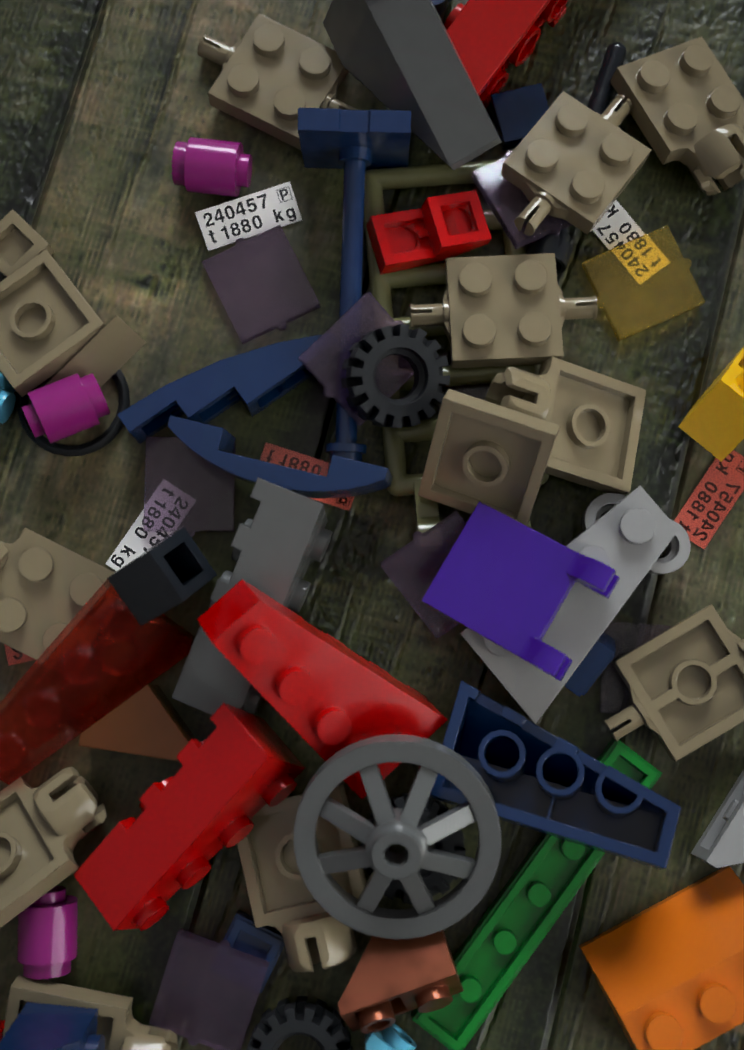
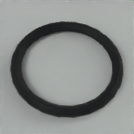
(86, 448)

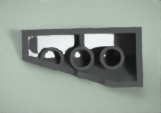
(413, 66)

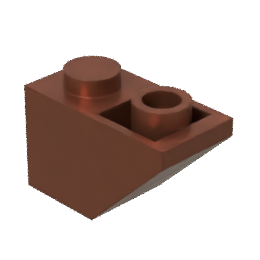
(397, 979)

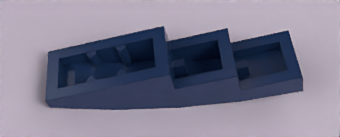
(250, 377)

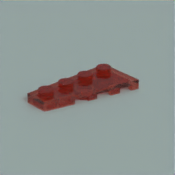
(83, 677)

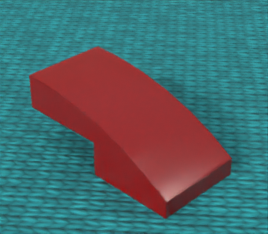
(429, 234)

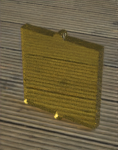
(643, 283)

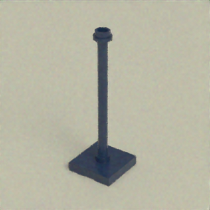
(353, 143)

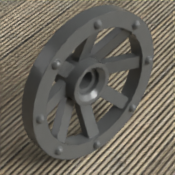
(397, 827)

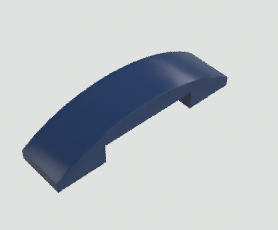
(344, 477)

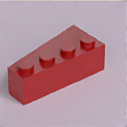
(497, 34)
(313, 678)
(189, 819)

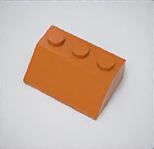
(676, 966)

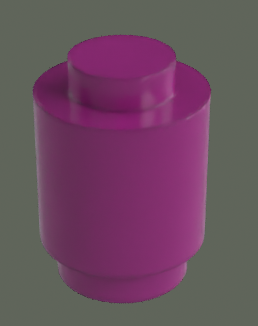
(211, 166)
(65, 407)
(48, 935)

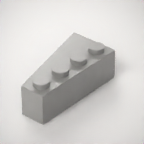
(629, 542)

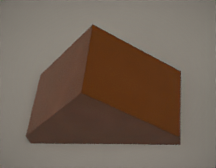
(141, 726)

